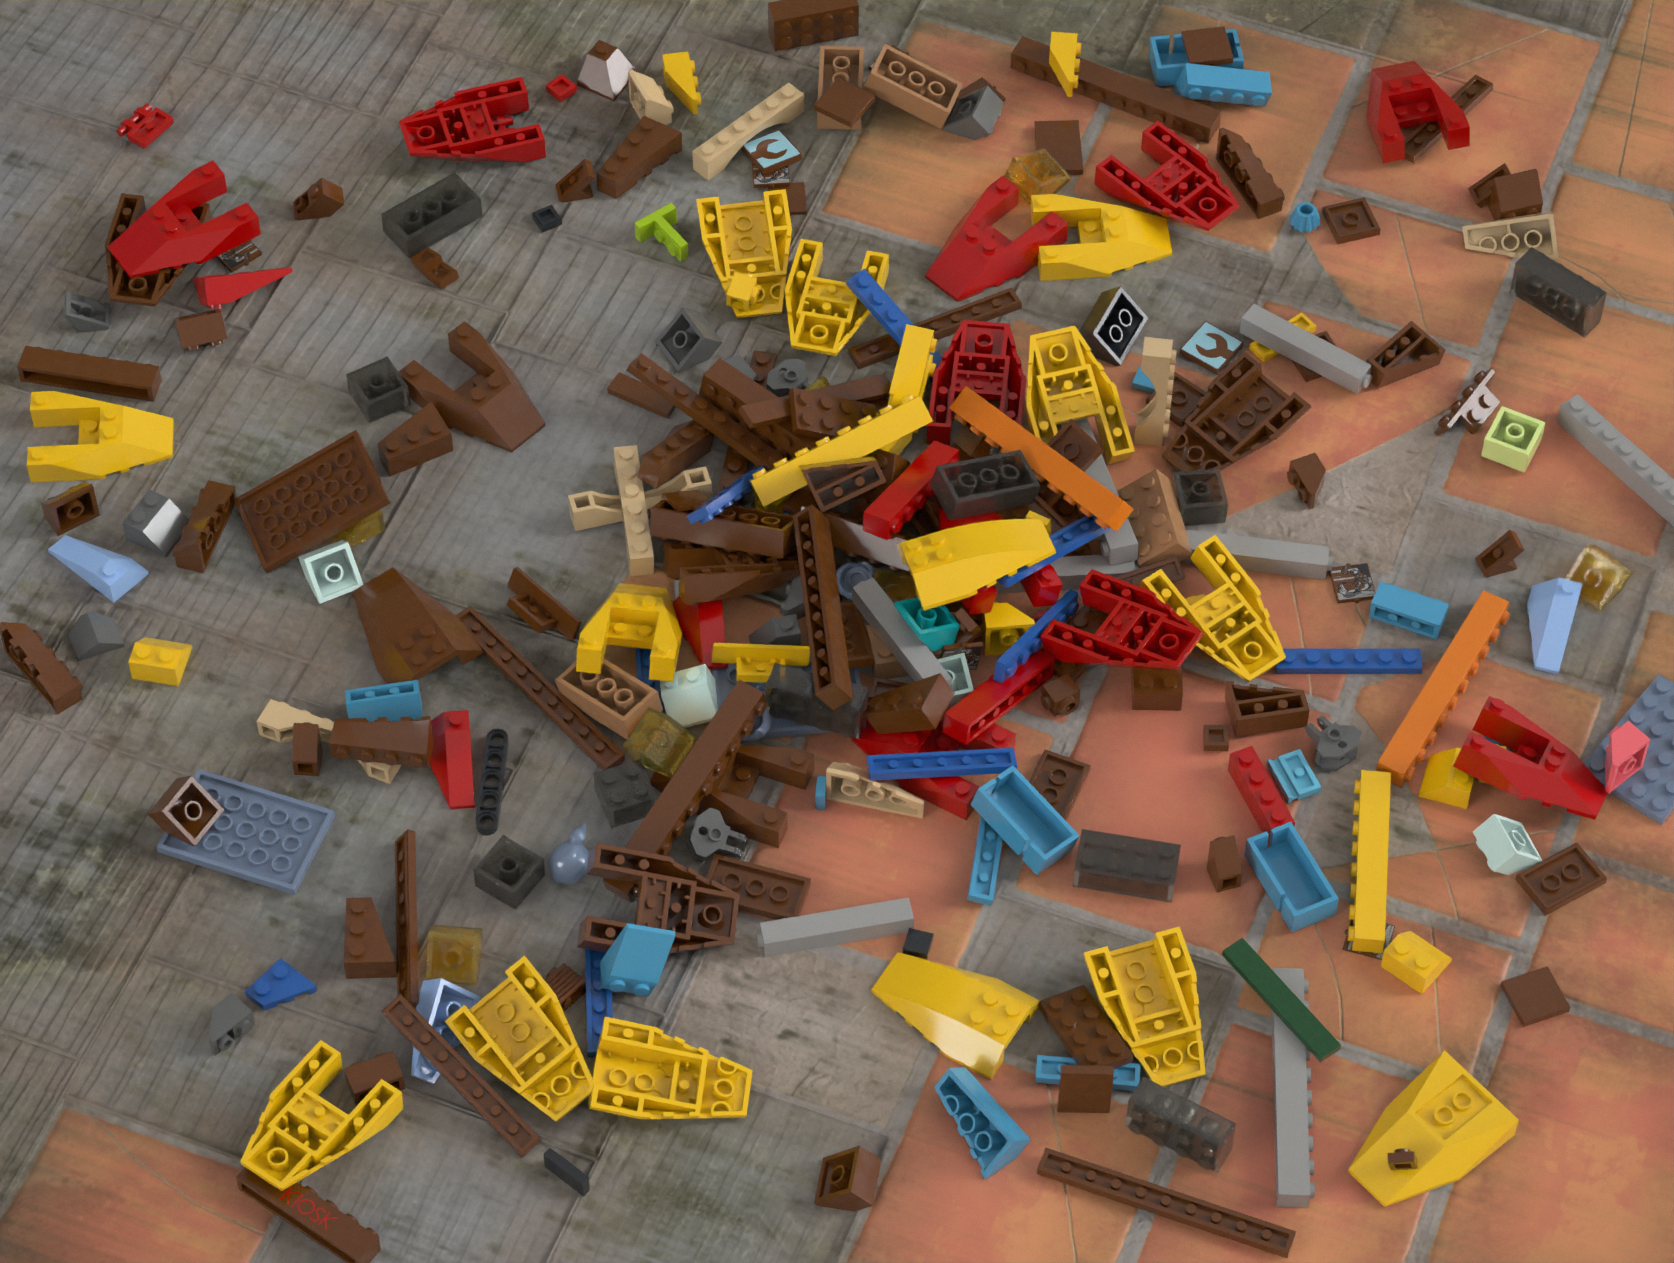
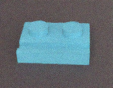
(1294, 776)

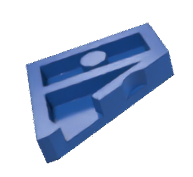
(279, 986)

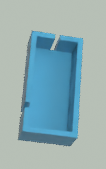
(1168, 66)
(1025, 820)
(1291, 877)

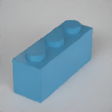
(1408, 610)
(386, 700)

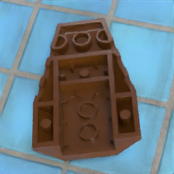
(1234, 419)
(409, 629)

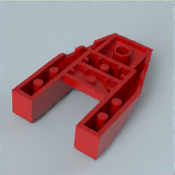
(1407, 97)
(464, 130)
(1179, 190)
(174, 236)
(984, 257)
(986, 362)
(1041, 586)
(1135, 634)
(1538, 770)
(948, 792)

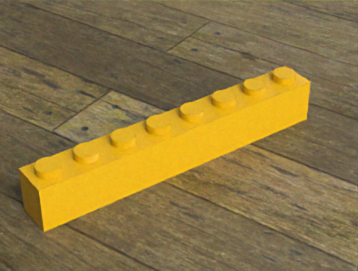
(849, 444)
(1371, 861)

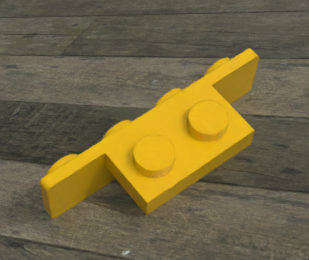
(756, 661)

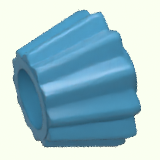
(1305, 217)

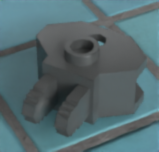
(793, 377)
(1333, 743)
(714, 838)

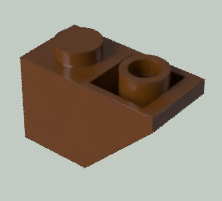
(319, 201)
(1308, 478)
(306, 749)
(1224, 864)

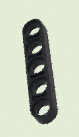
(496, 791)

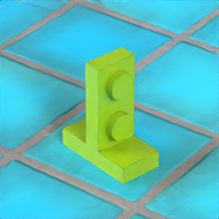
(660, 225)

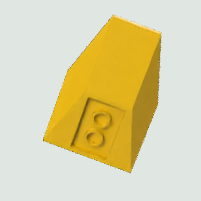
(1446, 1123)

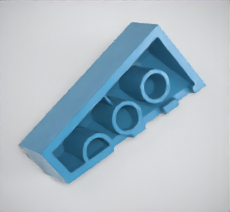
(1224, 84)
(981, 1120)

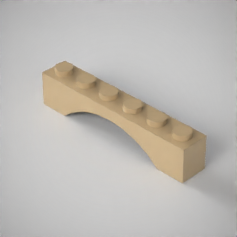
(717, 152)
(1157, 366)
(596, 509)
(634, 511)
(277, 724)

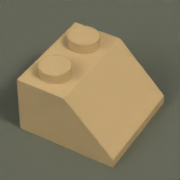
(649, 98)

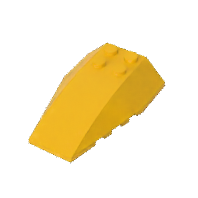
(752, 241)
(967, 557)
(1153, 1004)
(956, 1009)
(526, 1041)
(662, 1077)

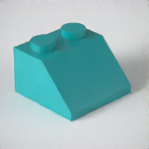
(933, 626)

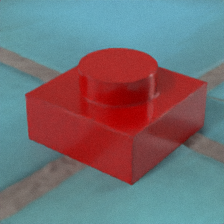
(561, 88)

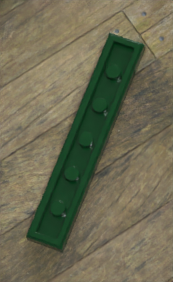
(1281, 1000)

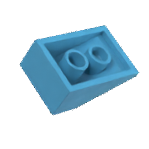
(636, 959)

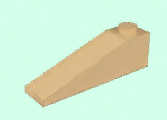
(1514, 235)
(853, 786)

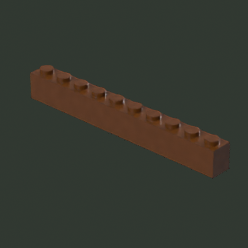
(1122, 92)
(822, 607)
(694, 778)

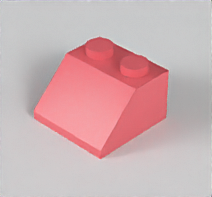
(1624, 754)

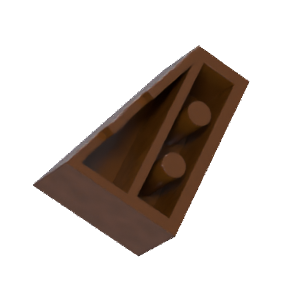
(1404, 355)
(415, 441)
(891, 467)
(841, 480)
(911, 706)
(1265, 710)
(365, 942)

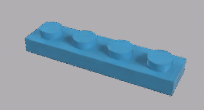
(984, 864)
(1049, 1068)

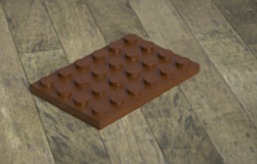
(311, 501)

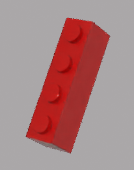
(1258, 790)

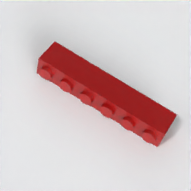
(907, 492)
(994, 699)

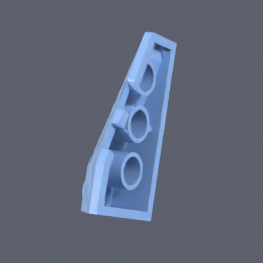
(101, 568)
(1551, 615)
(437, 1003)

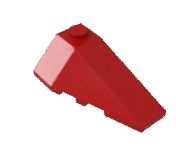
(226, 288)
(702, 628)
(453, 758)

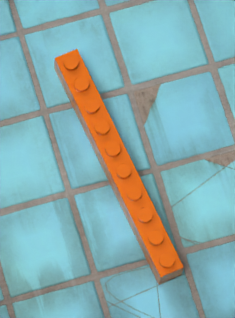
(1042, 459)
(1443, 688)

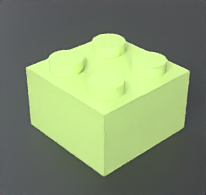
(1513, 439)

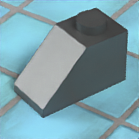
(778, 631)

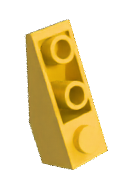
(1063, 59)
(679, 78)

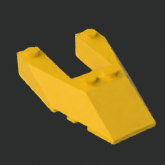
(1108, 238)
(822, 310)
(911, 374)
(1072, 384)
(108, 440)
(1230, 617)
(633, 618)
(307, 1132)

